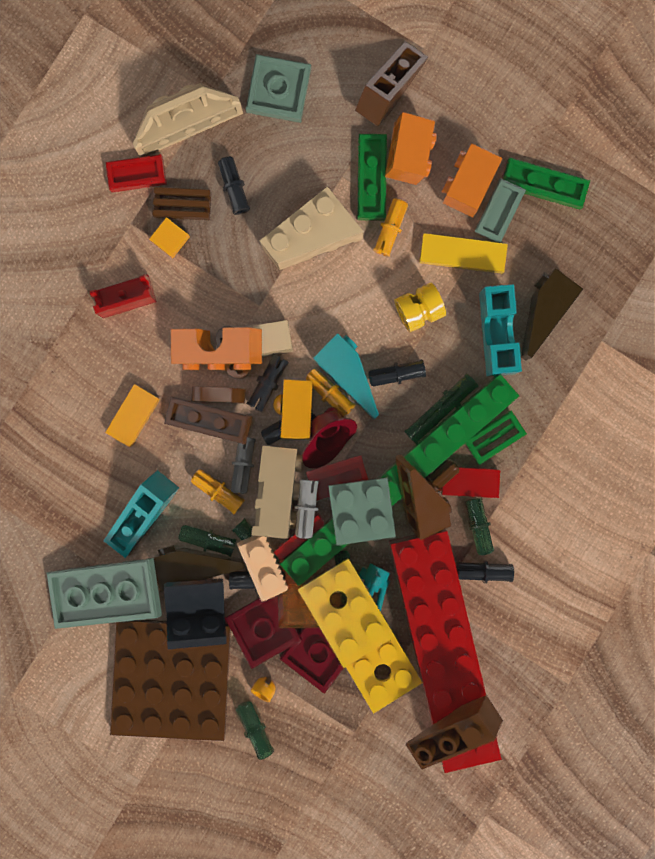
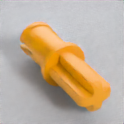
(391, 227)
(330, 392)
(217, 491)

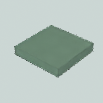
(278, 88)

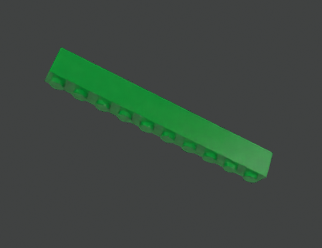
(423, 456)

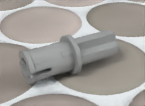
(306, 508)

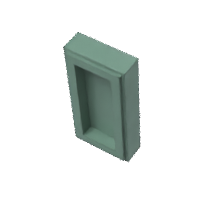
(499, 210)

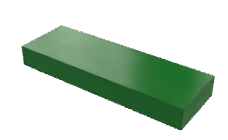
(371, 177)
(547, 183)

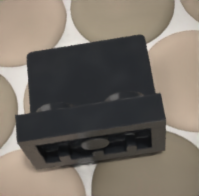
(195, 613)

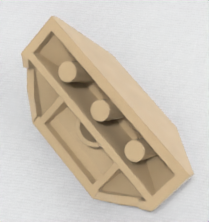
(183, 116)

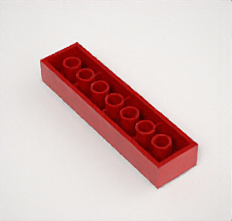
(440, 633)

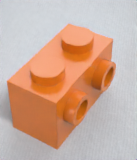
(410, 149)
(472, 179)

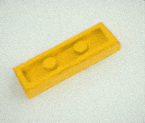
(463, 253)

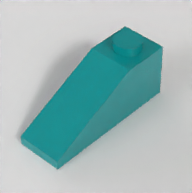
(345, 368)
(141, 513)

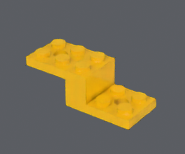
(360, 635)

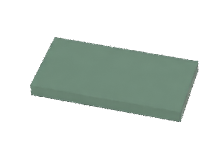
(104, 593)

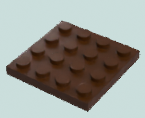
(166, 689)

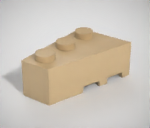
(310, 231)
(277, 492)

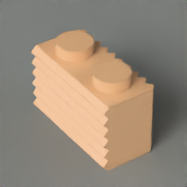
(262, 566)

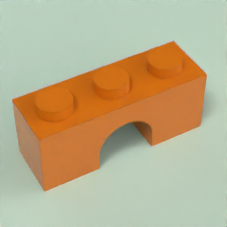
(238, 347)

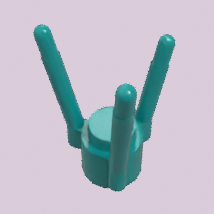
(375, 579)

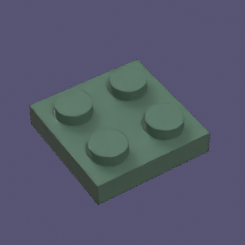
(362, 511)

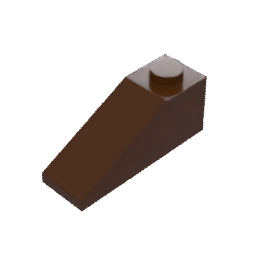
(390, 83)
(423, 507)

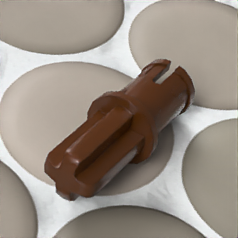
(442, 475)

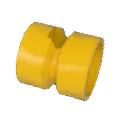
(420, 307)

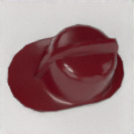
(328, 436)

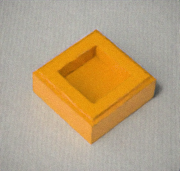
(169, 238)

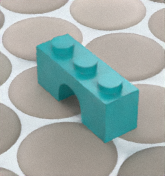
(497, 316)

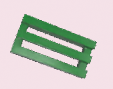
(475, 449)

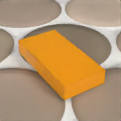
(296, 409)
(132, 415)

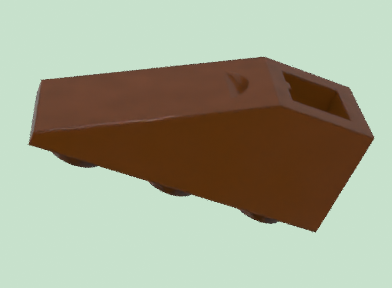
(456, 733)

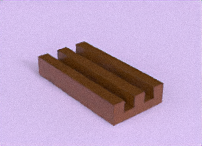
(178, 192)

